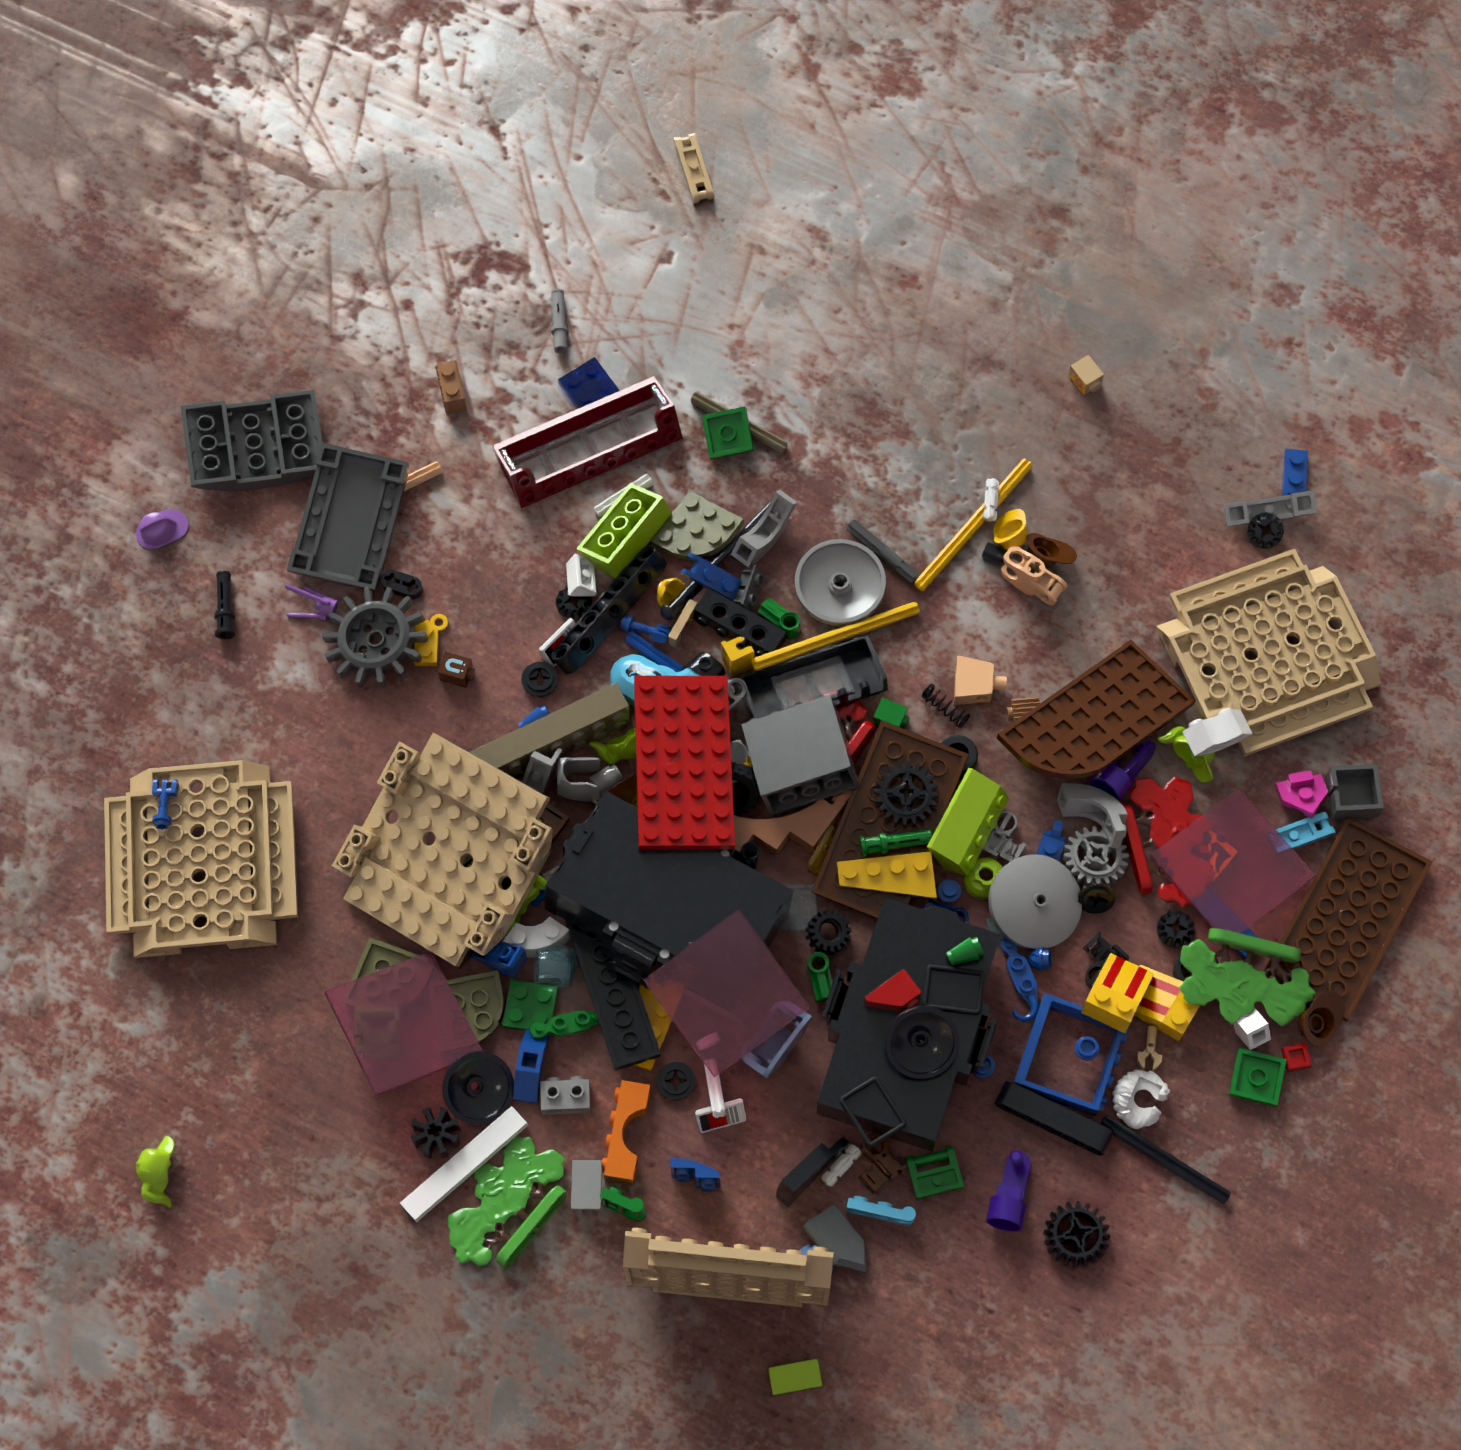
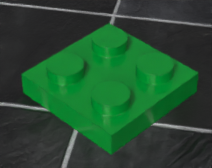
(727, 433)
(529, 1004)
(1257, 1077)

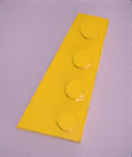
(897, 874)

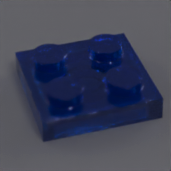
(587, 383)

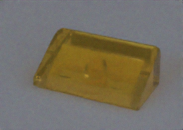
(817, 859)

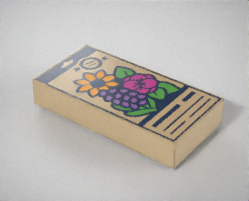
(682, 624)

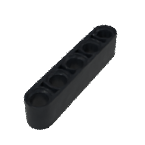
(1053, 1118)

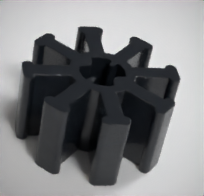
(440, 1125)

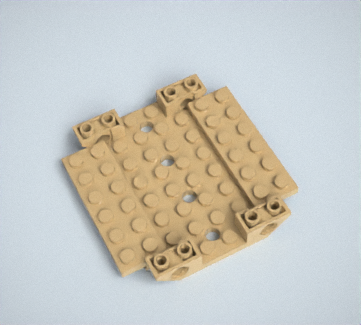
(1287, 685)
(243, 852)
(428, 888)
(727, 1271)

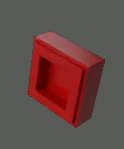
(1297, 1057)

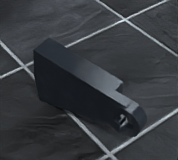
(808, 1170)

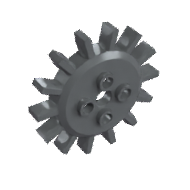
(380, 617)

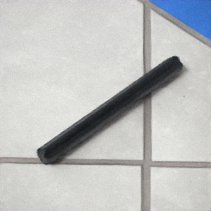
(1166, 1160)

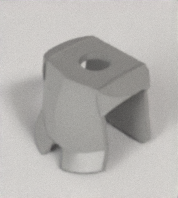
(579, 790)

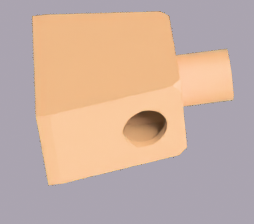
(975, 681)

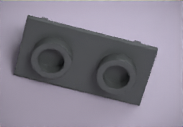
(752, 580)

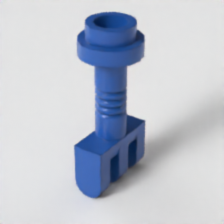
(658, 633)
(162, 820)

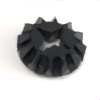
(1267, 541)
(569, 610)
(532, 672)
(1100, 904)
(1166, 933)
(667, 1074)

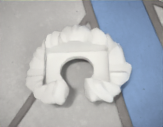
(1124, 1102)

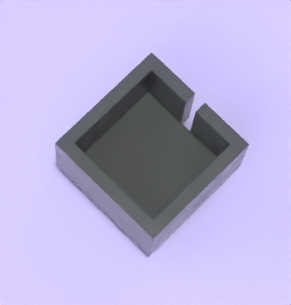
(1354, 791)

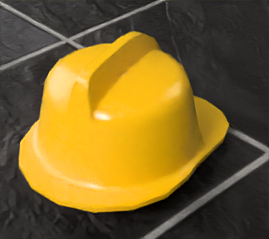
(1011, 529)

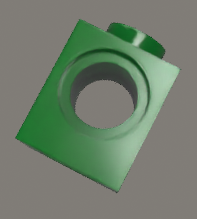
(891, 713)

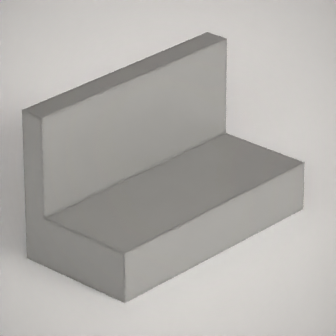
(541, 770)
(586, 1185)

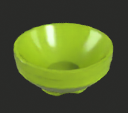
(974, 884)

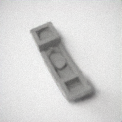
(1283, 507)

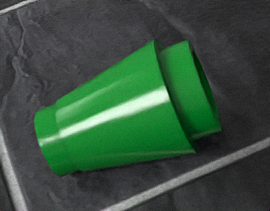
(965, 951)

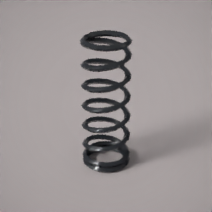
(926, 693)
(749, 854)

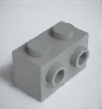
(565, 1096)

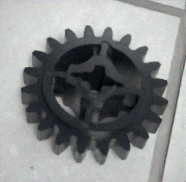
(915, 793)

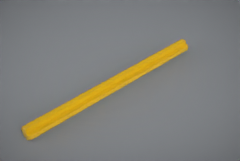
(970, 528)
(835, 636)

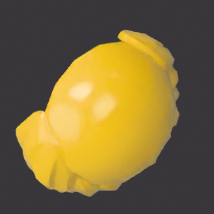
(669, 590)

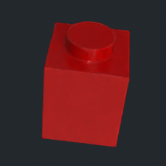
(895, 994)

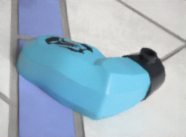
(637, 665)

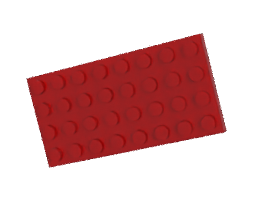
(683, 763)

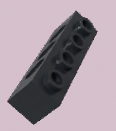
(714, 603)

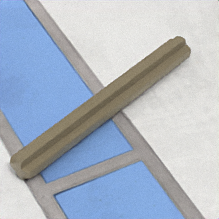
(756, 431)

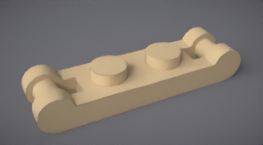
(694, 168)

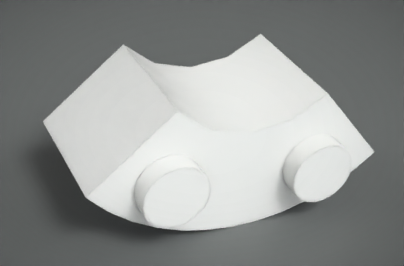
(1217, 732)
(538, 937)

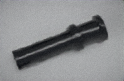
(224, 614)

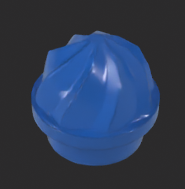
(1040, 959)

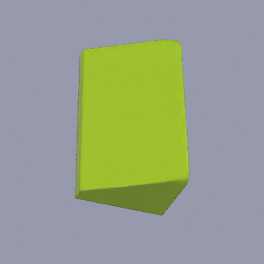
(795, 1377)

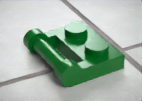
(934, 1180)
(615, 1201)

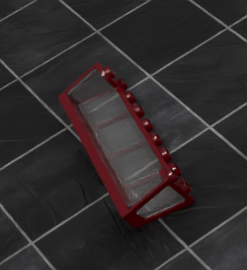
(588, 441)

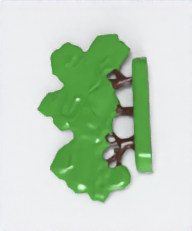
(1238, 983)
(505, 1194)

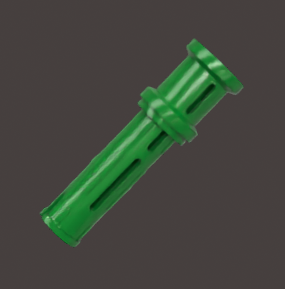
(883, 843)

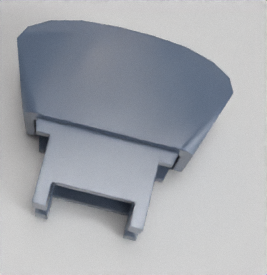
(777, 1047)

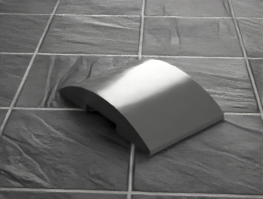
(252, 442)

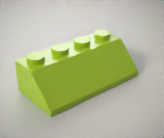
(624, 529)
(967, 823)

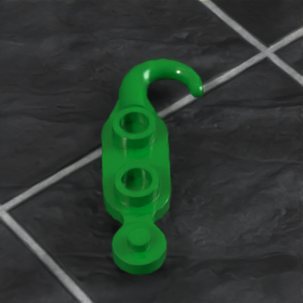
(565, 1024)

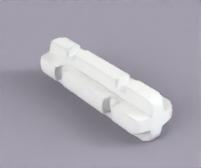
(991, 500)
(841, 1165)

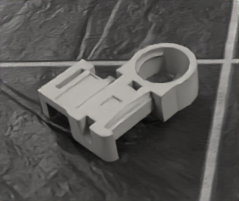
(1003, 844)

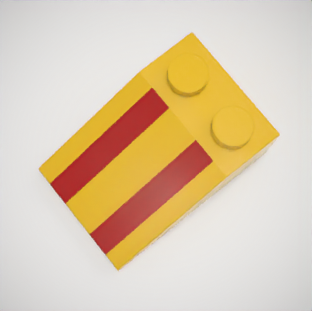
(1117, 993)
(1165, 1005)

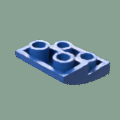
(705, 1176)

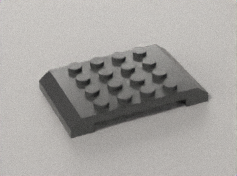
(349, 517)

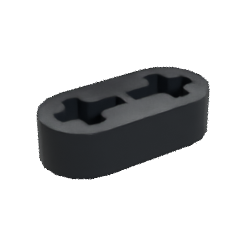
(402, 579)

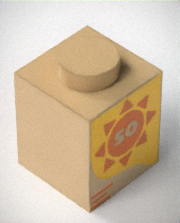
(1086, 375)

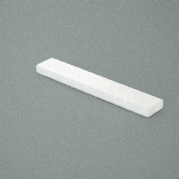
(464, 1164)

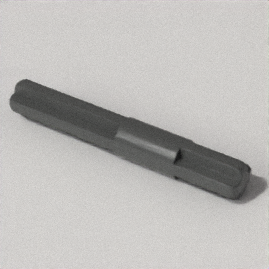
(882, 551)

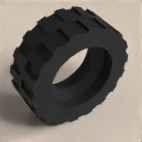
(750, 798)

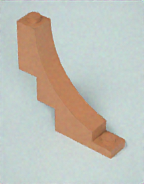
(803, 827)

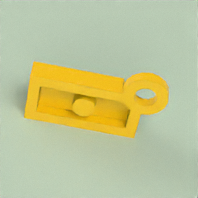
(429, 650)

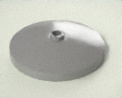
(835, 565)
(1015, 903)

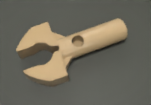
(1150, 1050)

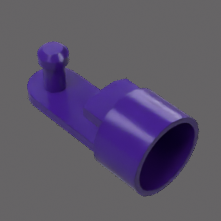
(1118, 781)
(1007, 1208)

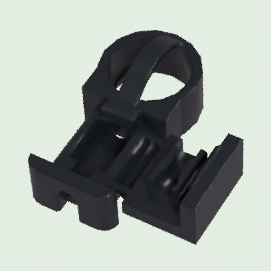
(1101, 952)

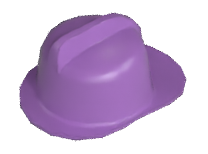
(161, 528)

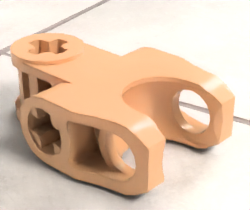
(1032, 576)

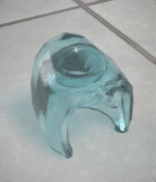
(555, 966)

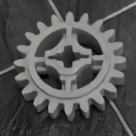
(1095, 862)

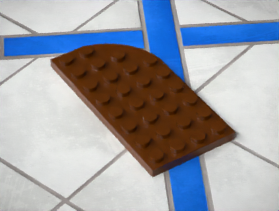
(1097, 716)

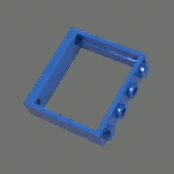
(1106, 1079)

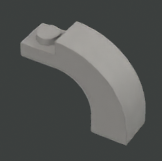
(767, 531)
(1096, 805)

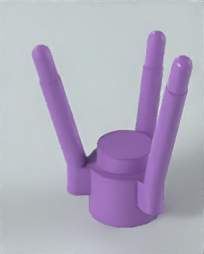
(324, 603)

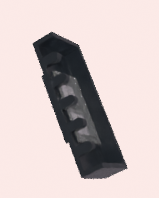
(842, 671)

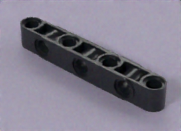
(608, 609)

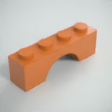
(632, 1102)

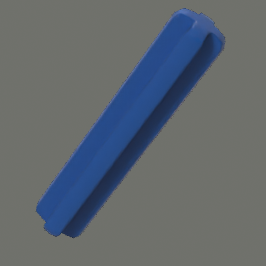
(651, 652)

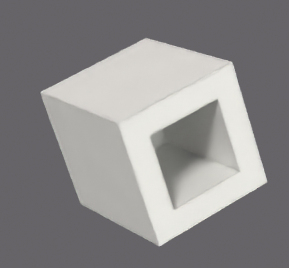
(1252, 1029)

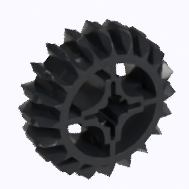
(1071, 1214)

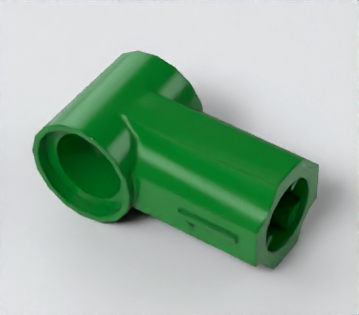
(780, 617)
(820, 979)

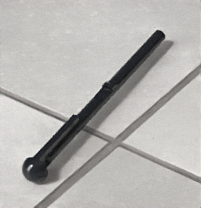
(670, 612)

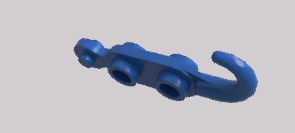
(1022, 979)

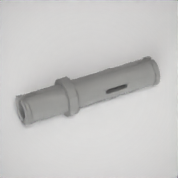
(559, 329)

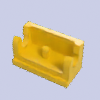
(736, 660)

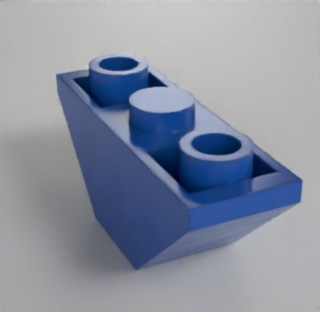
(503, 957)
(530, 1068)

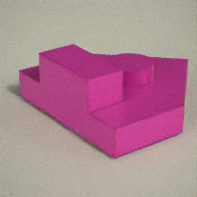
(1302, 792)

